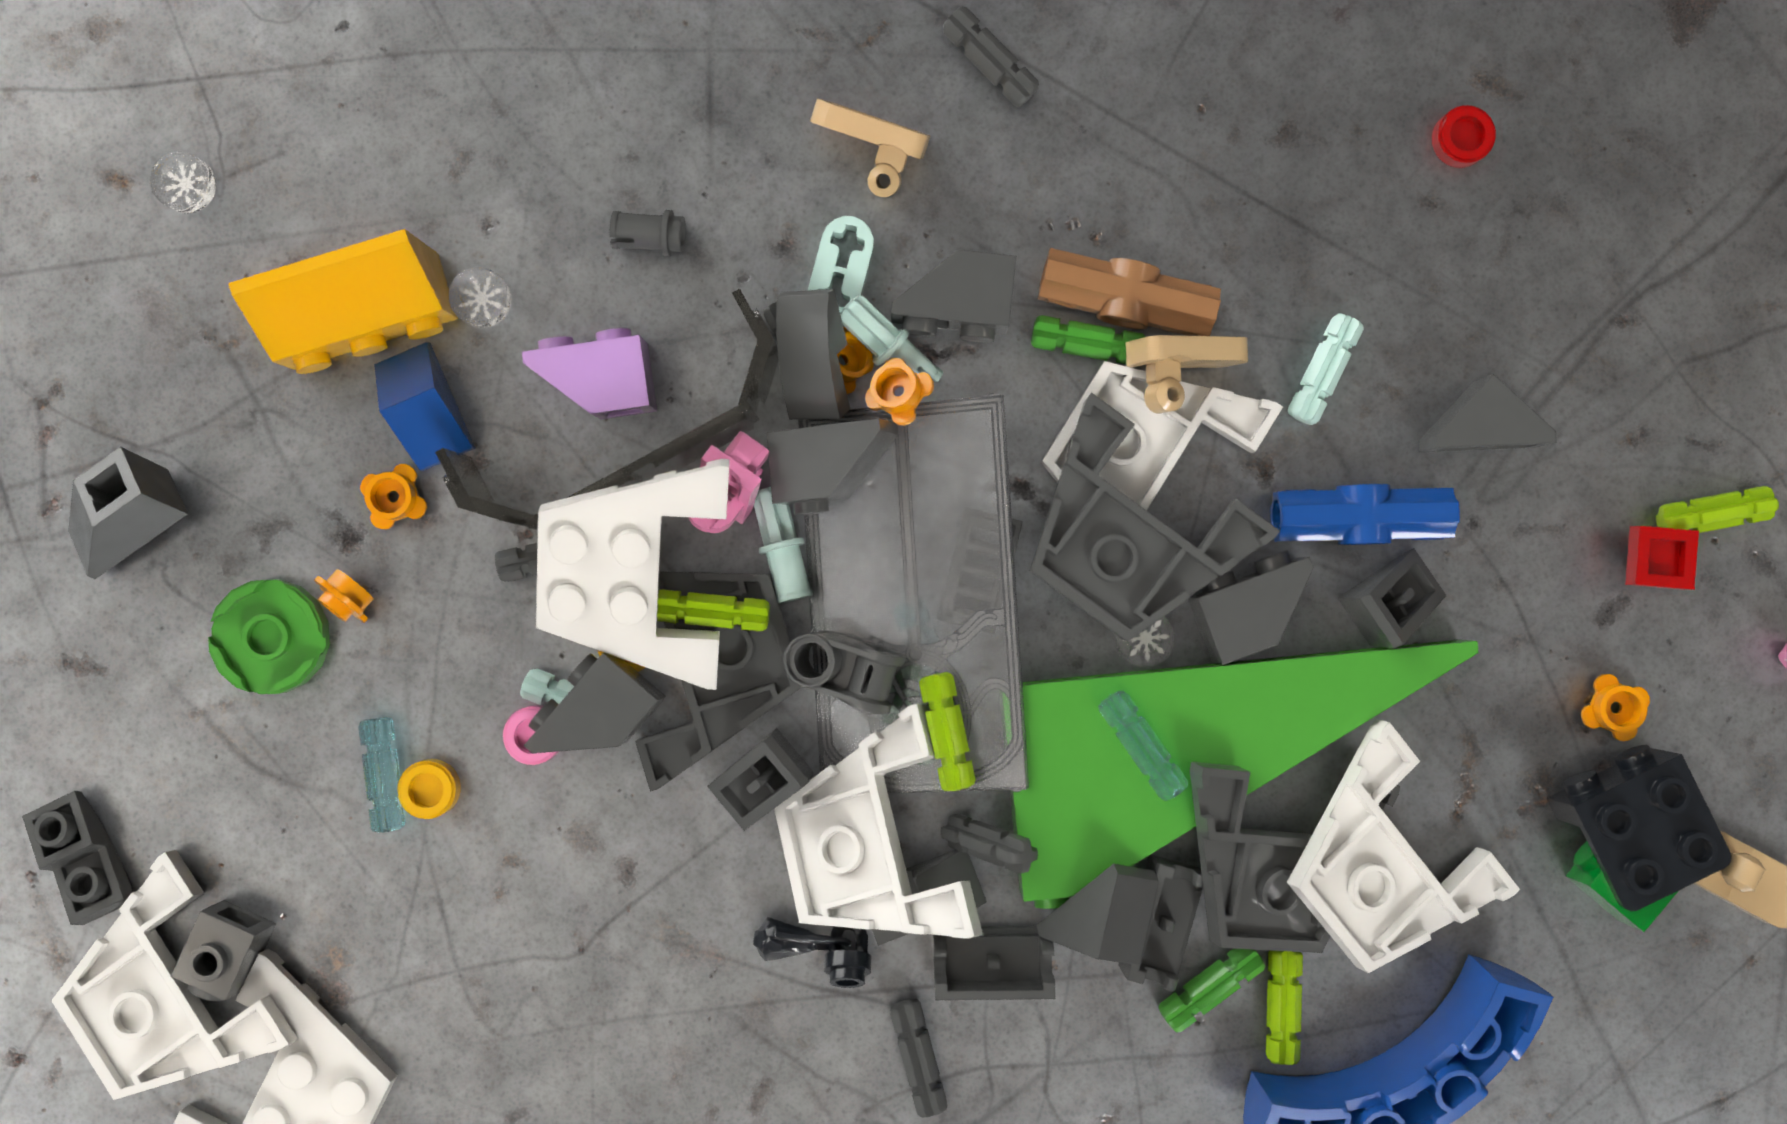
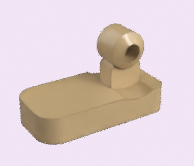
(894, 140)
(1168, 354)
(1751, 883)

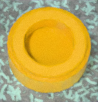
(429, 788)

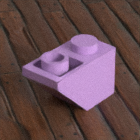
(601, 376)

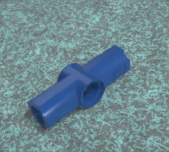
(1365, 514)

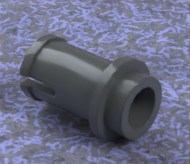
(648, 231)

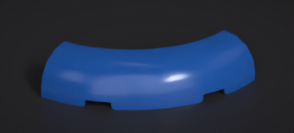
(1429, 1074)

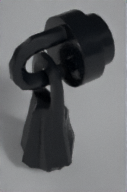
(845, 967)

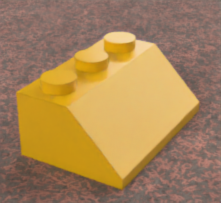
(346, 301)

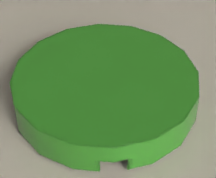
(269, 636)

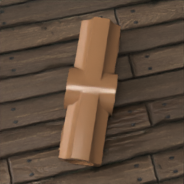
(1129, 293)

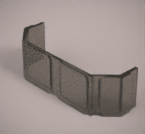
(473, 495)

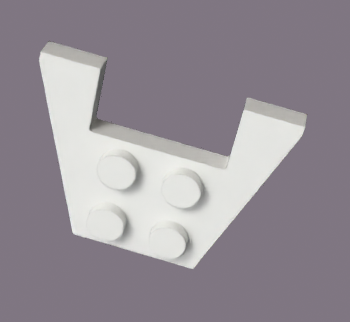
(1156, 439)
(603, 570)
(847, 848)
(1366, 876)
(138, 1019)
(321, 1076)

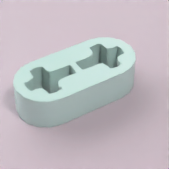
(828, 256)

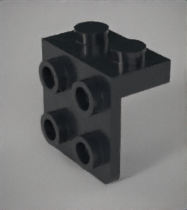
(1644, 825)

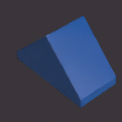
(420, 405)

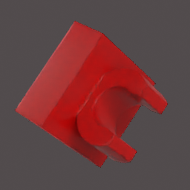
(1662, 557)

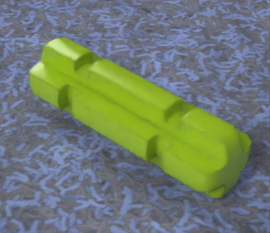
(1719, 510)
(713, 610)
(947, 731)
(1284, 1007)

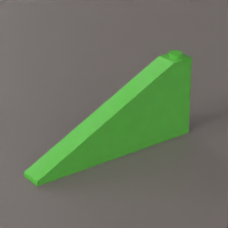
(1262, 714)

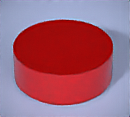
(1463, 136)

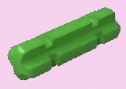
(1081, 338)
(1210, 988)

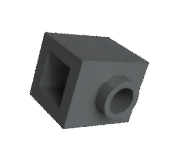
(221, 950)

